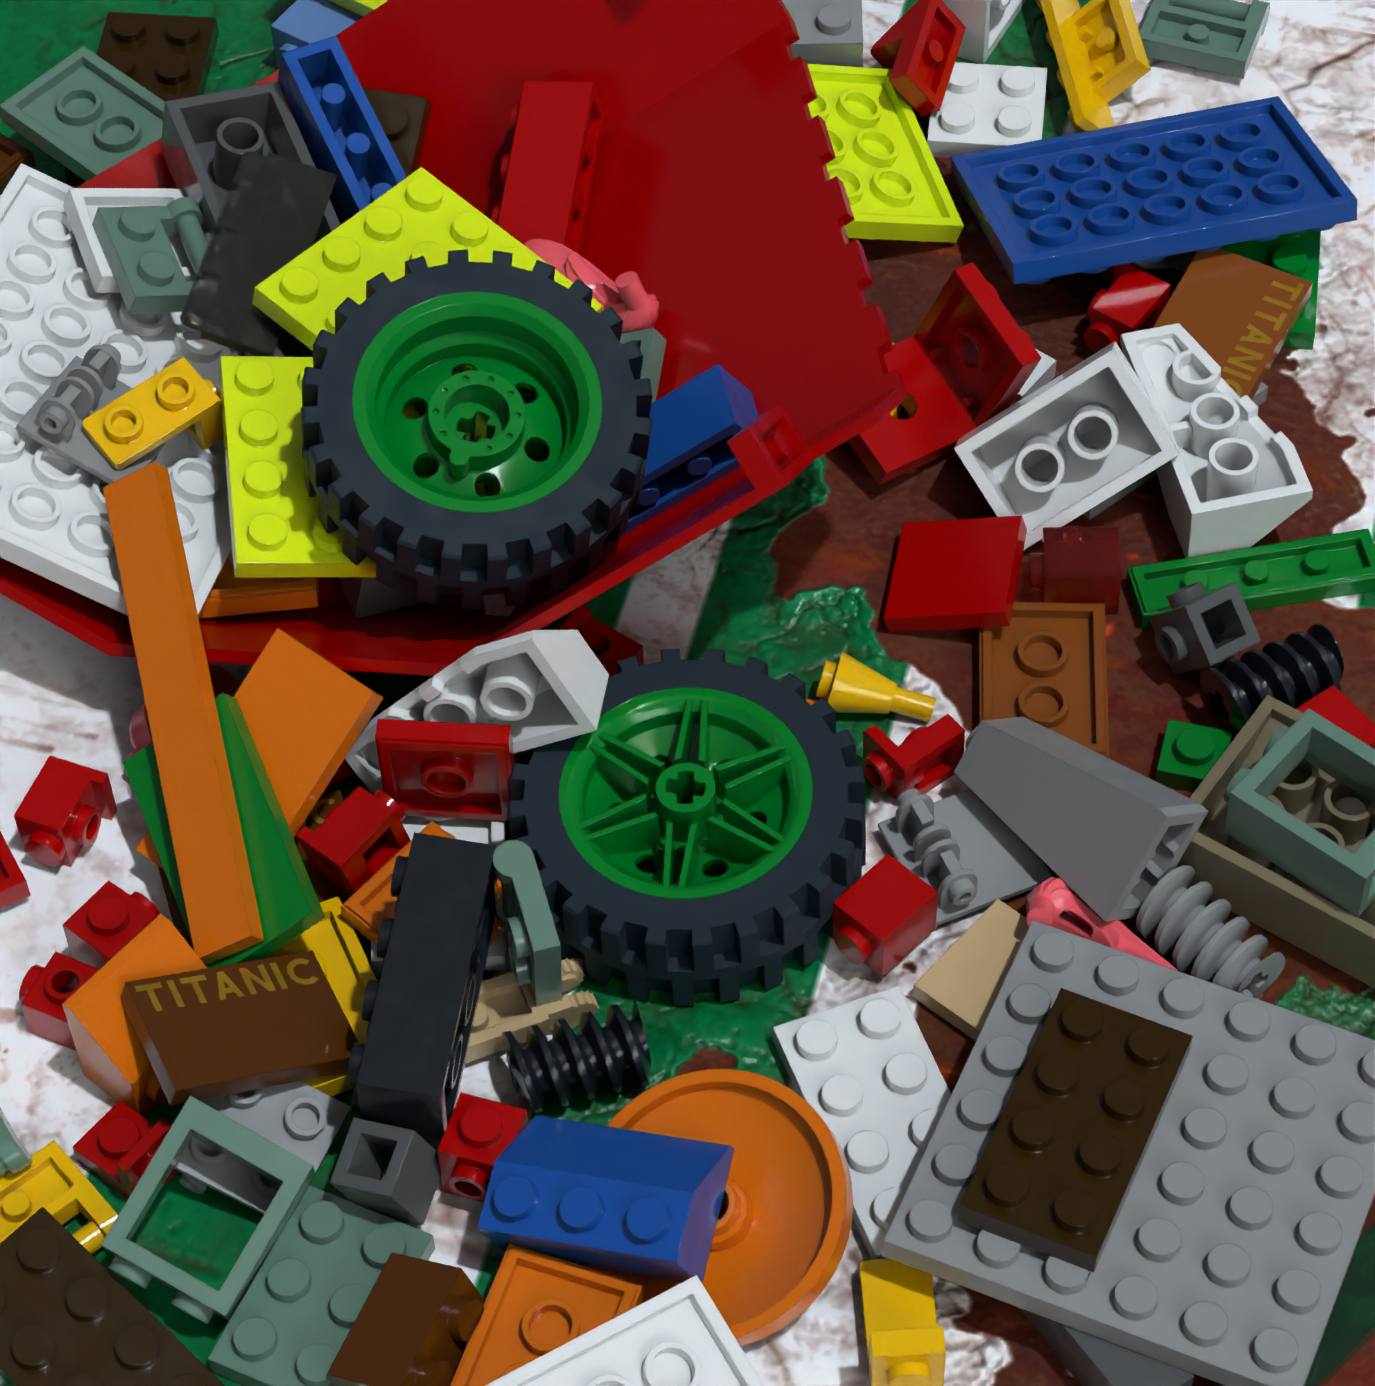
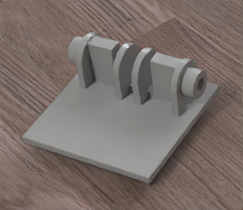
(72, 397)
(961, 851)
(285, 1114)

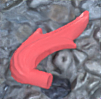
(624, 295)
(1063, 909)

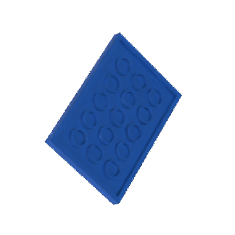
(1151, 190)

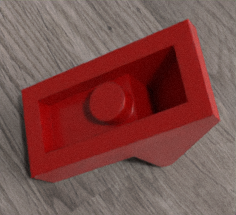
(921, 53)

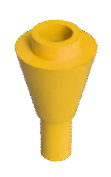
(859, 689)

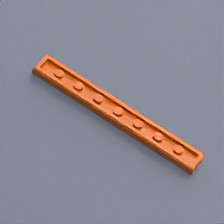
(183, 715)

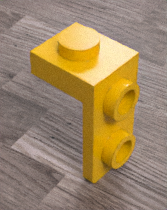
(155, 413)
(901, 1325)

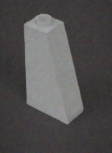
(1080, 812)

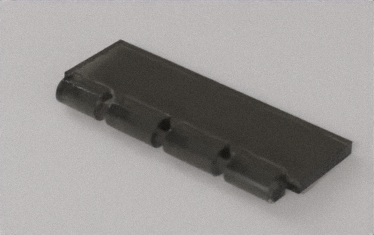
(260, 228)

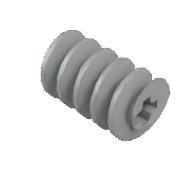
(1200, 940)

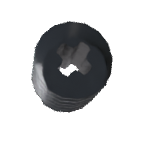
(1284, 670)
(578, 1057)

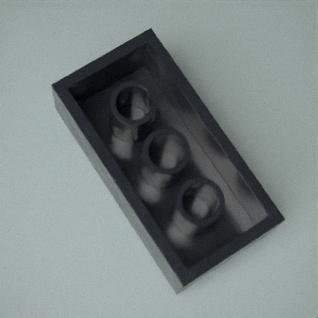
(426, 987)

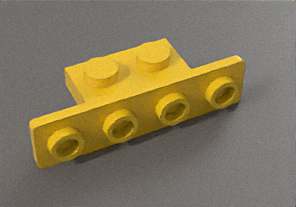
(1096, 55)

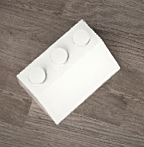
(1068, 444)

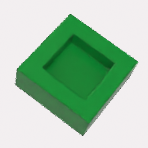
(1189, 754)

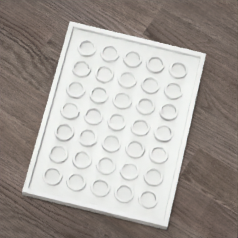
(49, 313)

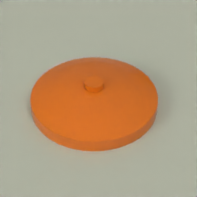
(783, 1198)

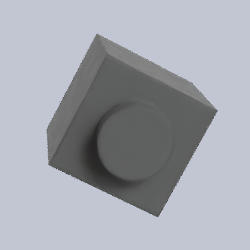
(387, 1170)

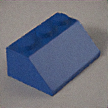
(608, 1197)

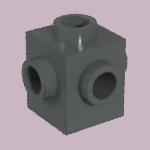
(1203, 627)

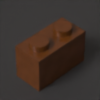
(410, 1327)

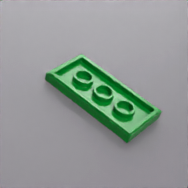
(278, 874)

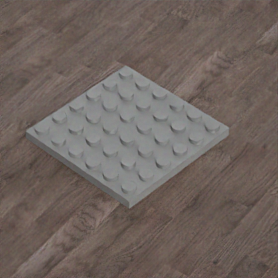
(1240, 1199)

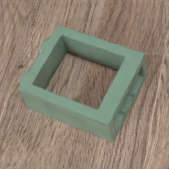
(1288, 841)
(241, 1145)

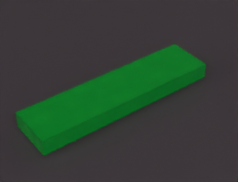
(1264, 574)

